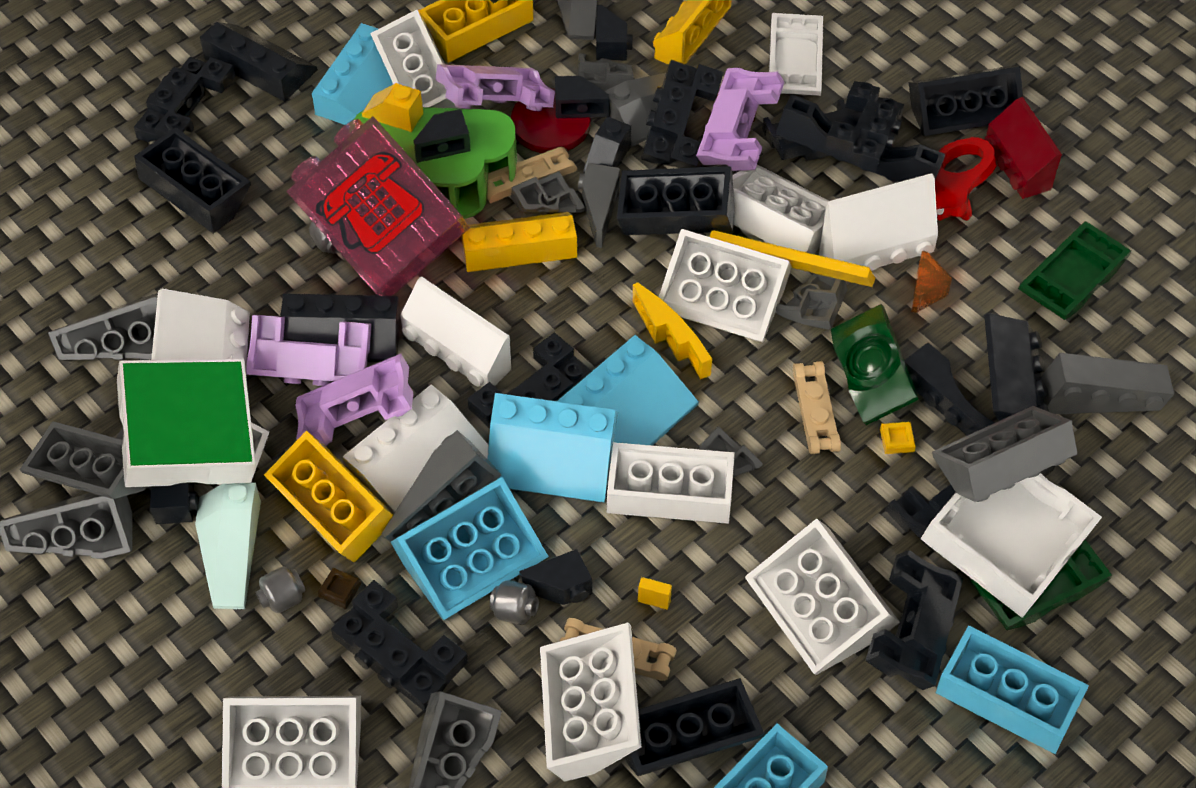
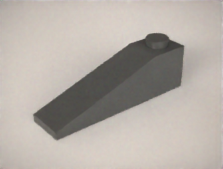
(579, 18)
(632, 102)
(110, 334)
(447, 478)
(72, 527)
(452, 741)

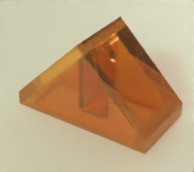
(931, 283)

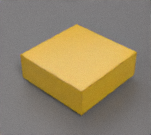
(897, 437)
(654, 593)

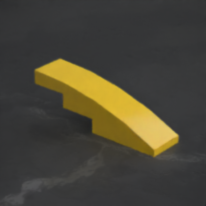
(667, 325)

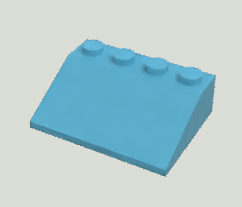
(351, 79)
(640, 389)
(552, 446)
(470, 548)

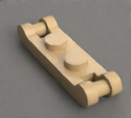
(537, 166)
(816, 408)
(641, 650)

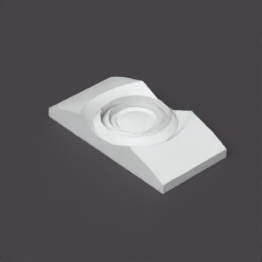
(797, 52)

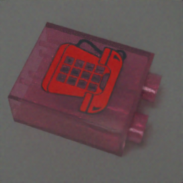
(376, 206)

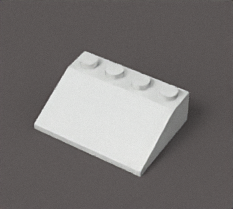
(778, 210)
(882, 224)
(724, 285)
(199, 328)
(400, 447)
(820, 598)
(589, 702)
(291, 741)

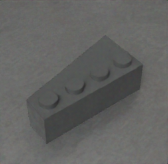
(1105, 385)

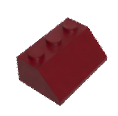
(1024, 149)

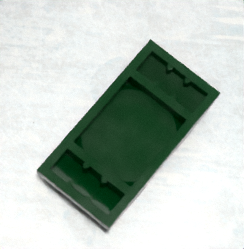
(1075, 270)
(873, 365)
(1075, 580)

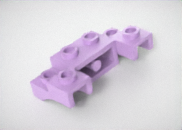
(473, 84)
(732, 117)
(306, 360)
(354, 396)

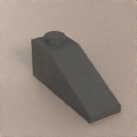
(599, 193)

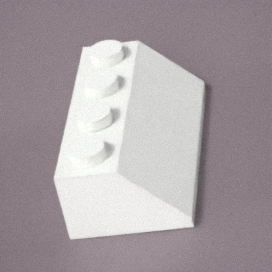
(412, 58)
(456, 334)
(670, 482)

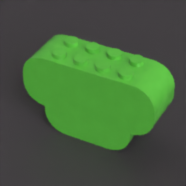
(465, 175)

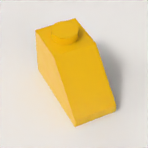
(396, 107)

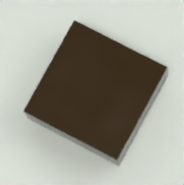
(339, 588)

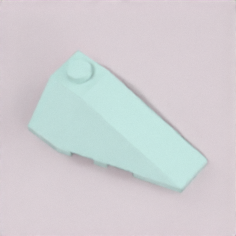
(227, 536)

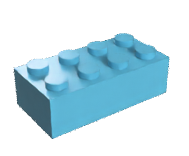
(1011, 689)
(777, 763)

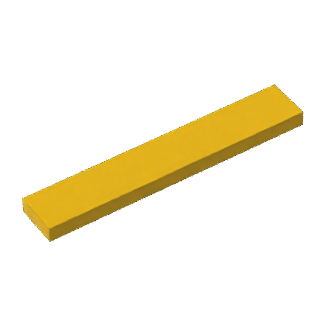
(805, 261)

